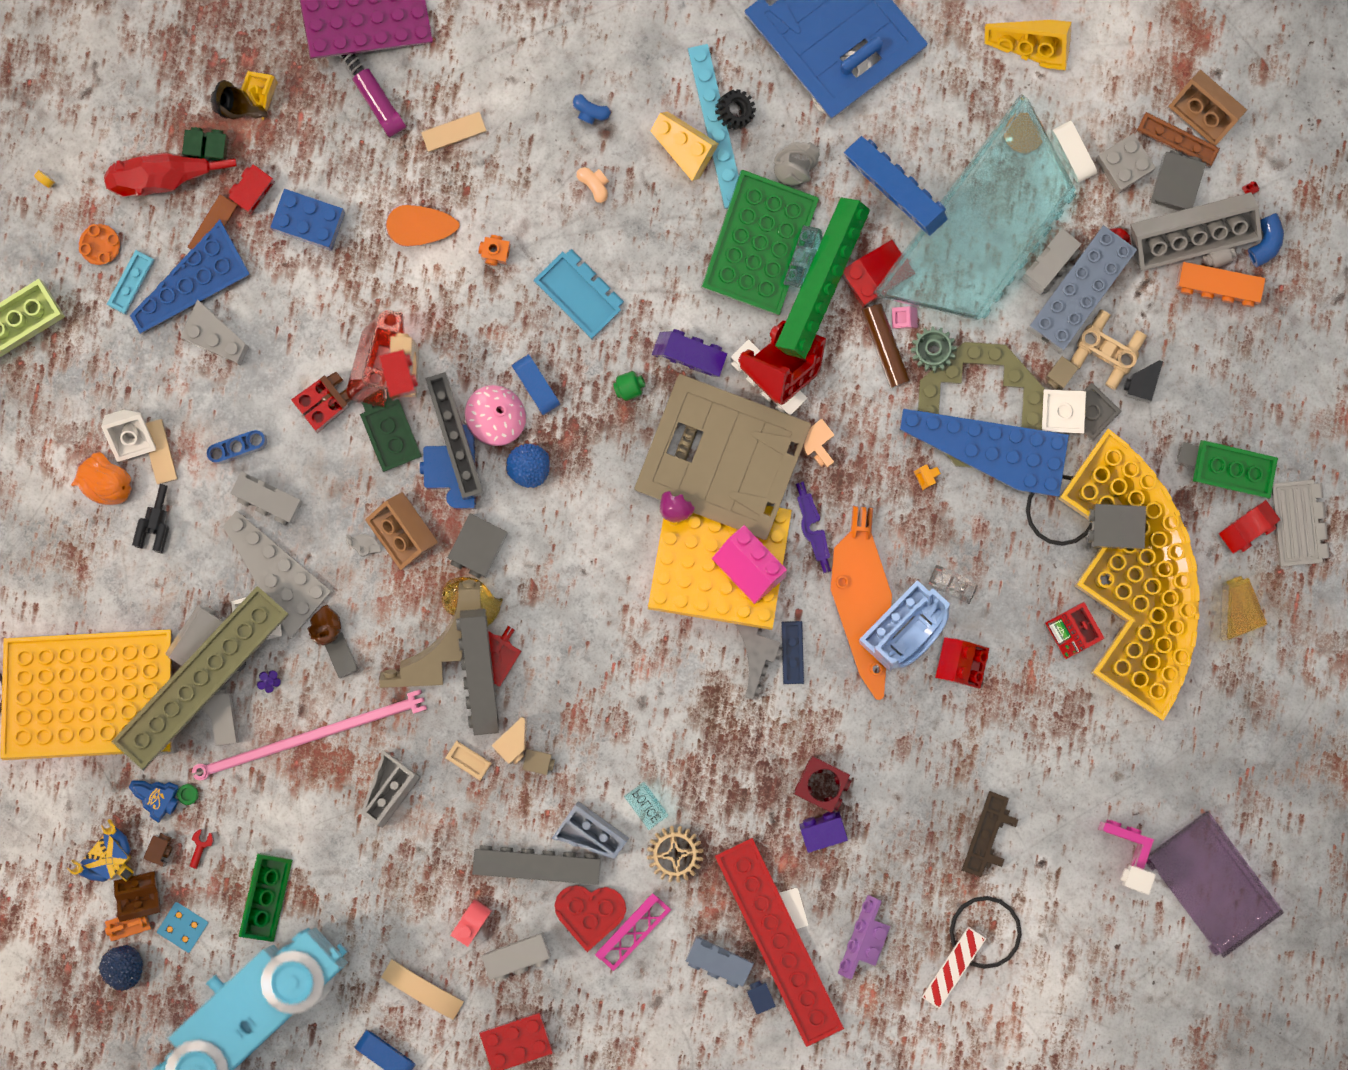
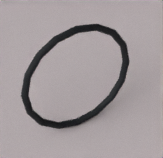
(1044, 537)
(1012, 913)

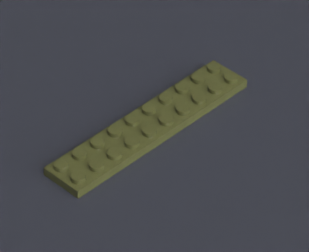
(200, 678)

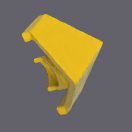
(259, 89)

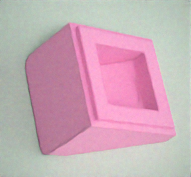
(904, 317)

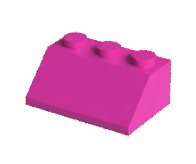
(749, 564)

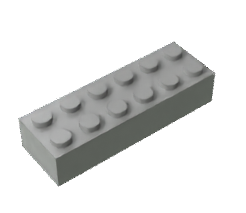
(1196, 231)

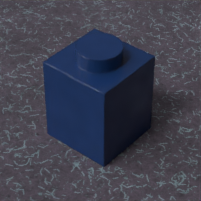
(760, 997)

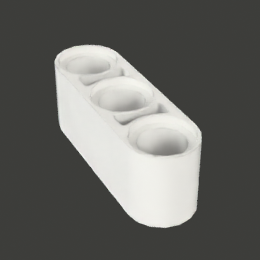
(1074, 151)

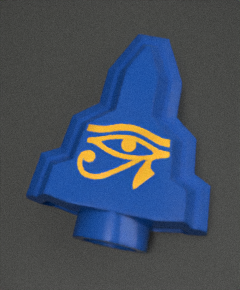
(156, 797)

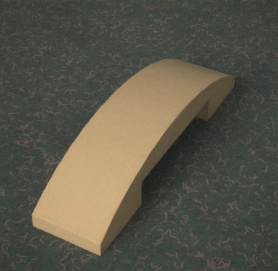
(422, 990)

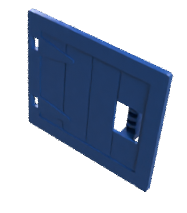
(819, 32)

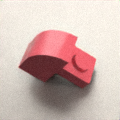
(471, 922)

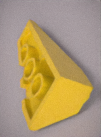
(1037, 40)

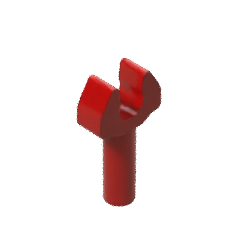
(200, 847)

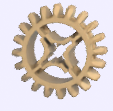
(677, 872)

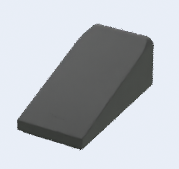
(341, 656)

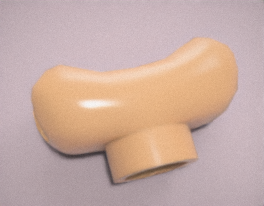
(595, 181)

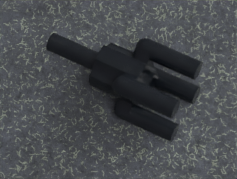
(153, 523)

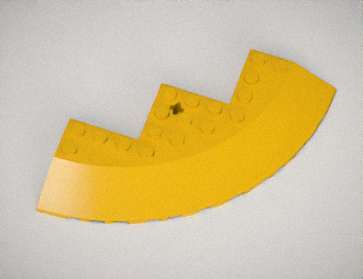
(1147, 587)

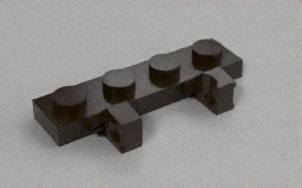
(980, 850)

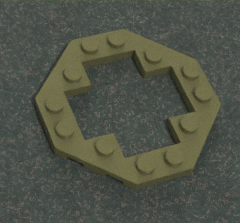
(1014, 376)

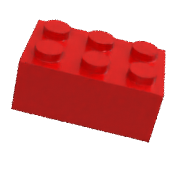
(516, 1042)

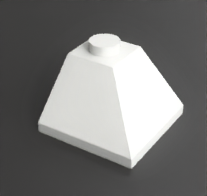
(127, 434)

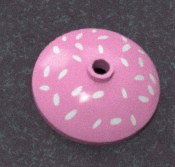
(487, 423)

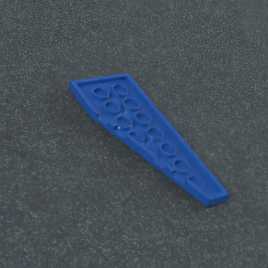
(1011, 454)

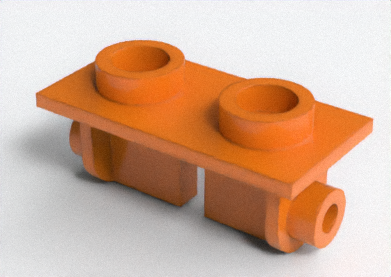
(118, 930)

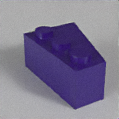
(690, 352)

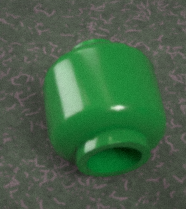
(629, 385)

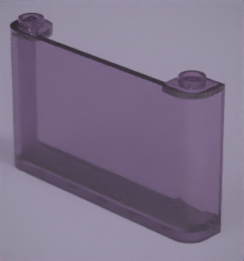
(1214, 884)

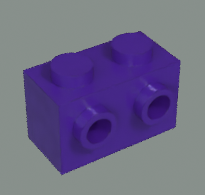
(823, 831)

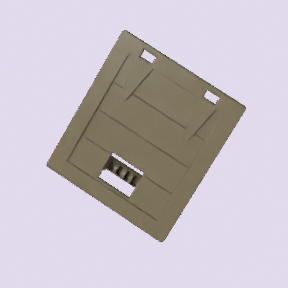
(738, 459)

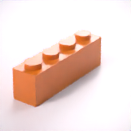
(1220, 283)

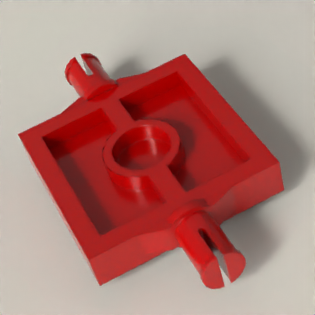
(502, 655)

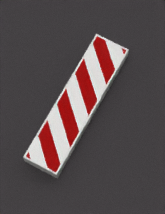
(953, 967)

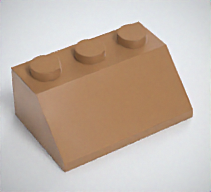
(1207, 108)
(401, 530)

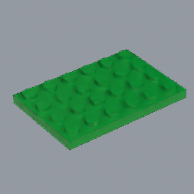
(758, 242)

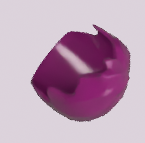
(675, 507)

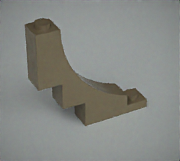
(427, 666)

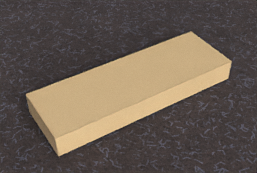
(453, 132)
(161, 458)

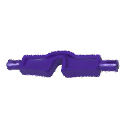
(816, 538)

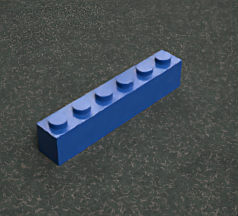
(895, 185)

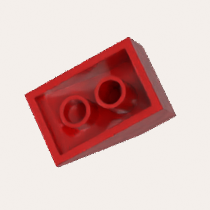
(869, 271)

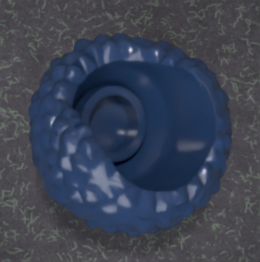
(121, 967)

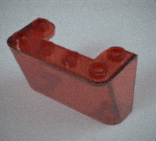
(375, 334)

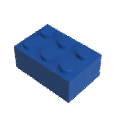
(307, 219)

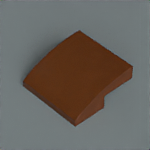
(137, 896)

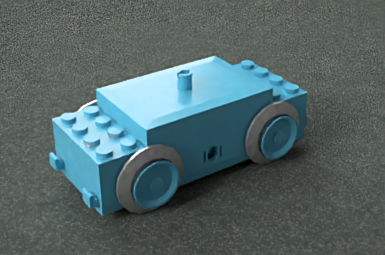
(255, 1003)

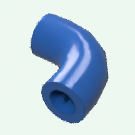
(1271, 242)

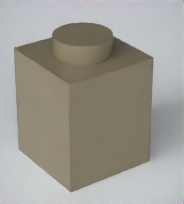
(1061, 373)
(538, 762)

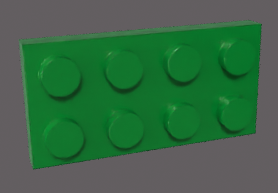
(1235, 469)

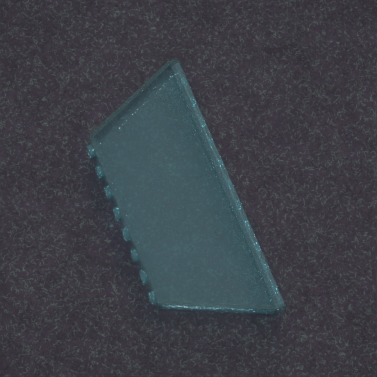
(992, 225)

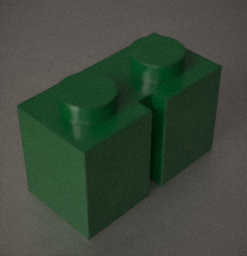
(205, 145)

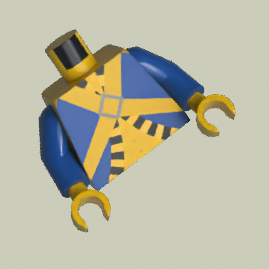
(106, 857)

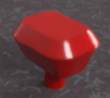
(1251, 187)

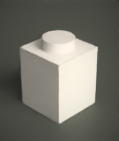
(1137, 879)

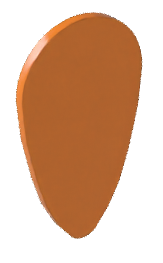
(419, 225)

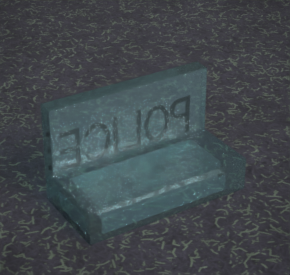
(646, 805)

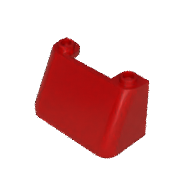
(779, 373)

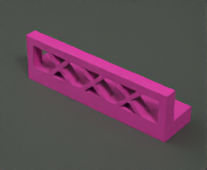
(623, 930)

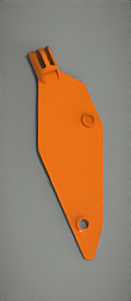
(861, 594)

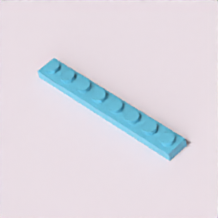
(708, 97)

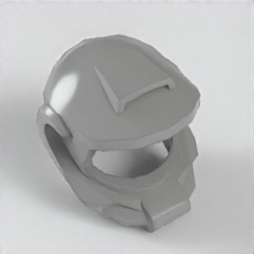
(792, 170)

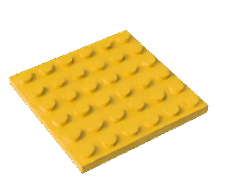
(695, 586)

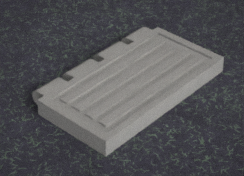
(1298, 528)

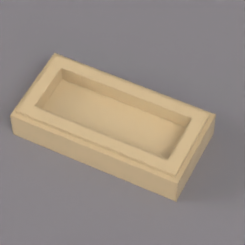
(468, 760)

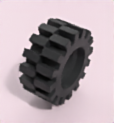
(725, 113)

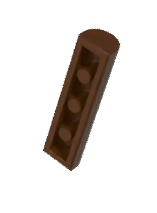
(885, 345)

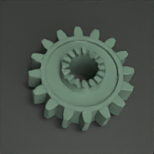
(933, 338)

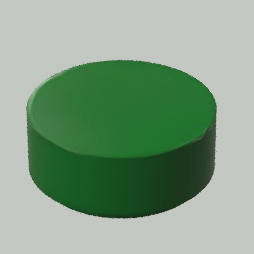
(187, 794)

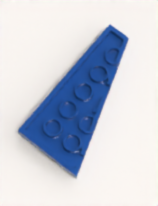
(200, 274)

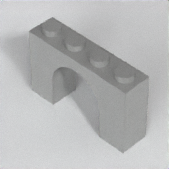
(222, 715)

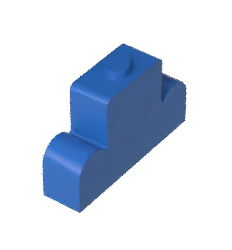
(440, 474)

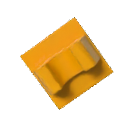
(926, 476)

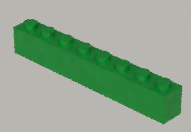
(822, 277)

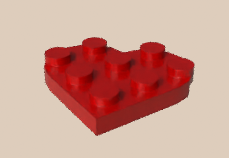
(589, 914)

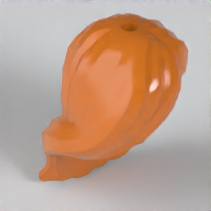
(102, 480)

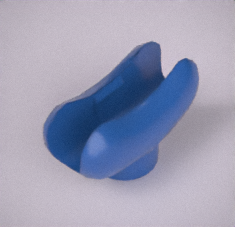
(590, 111)

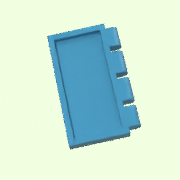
(577, 294)

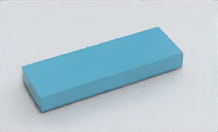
(130, 282)

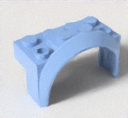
(915, 636)

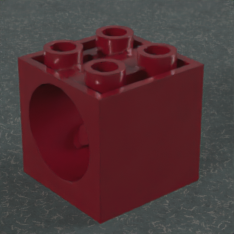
(804, 791)

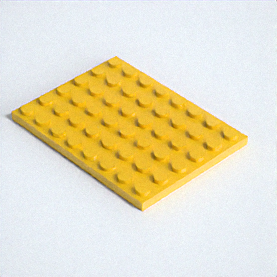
(77, 691)

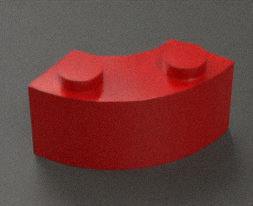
(1250, 526)

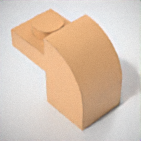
(816, 438)

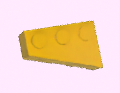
(684, 143)

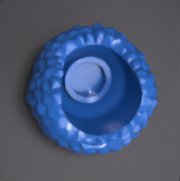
(528, 465)

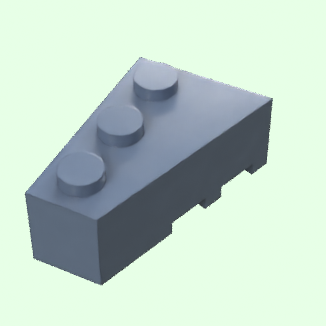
(591, 832)
(718, 962)

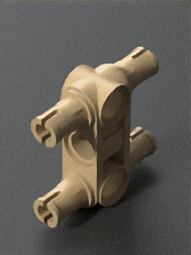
(1108, 349)

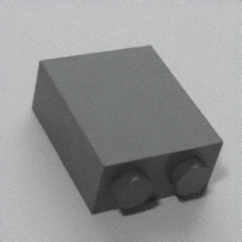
(1177, 181)
(1117, 526)
(477, 546)

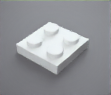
(1064, 411)

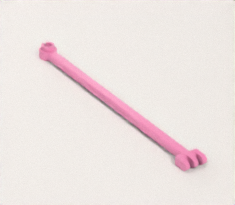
(312, 735)

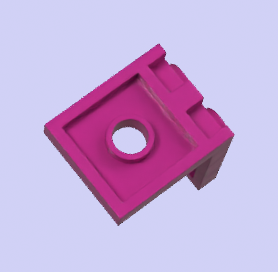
(1132, 834)

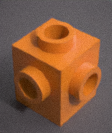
(500, 255)

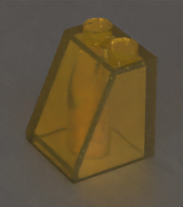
(1239, 609)

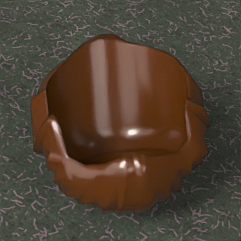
(324, 626)

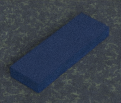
(792, 652)

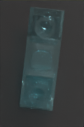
(803, 256)

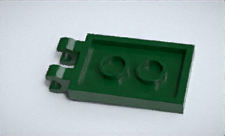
(390, 434)

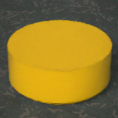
(44, 178)

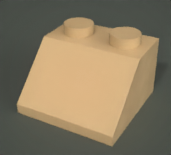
(513, 742)

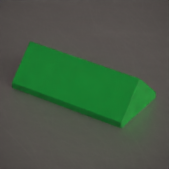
(265, 897)

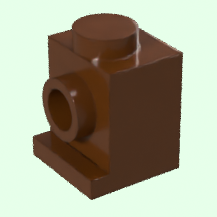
(159, 849)

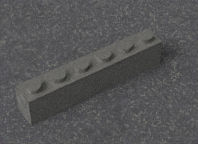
(454, 436)
(479, 671)
(536, 866)

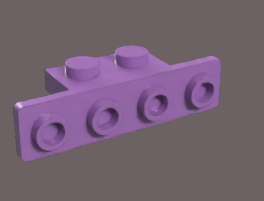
(866, 939)

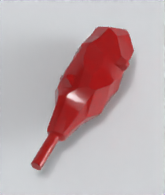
(157, 173)

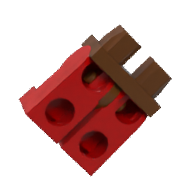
(326, 398)

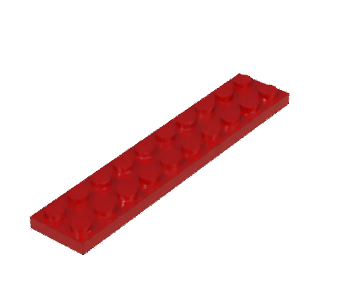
(779, 942)

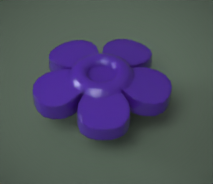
(268, 681)

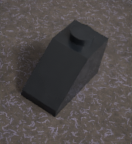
(1143, 383)

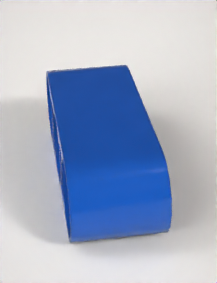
(535, 384)
(226, 447)
(382, 1053)

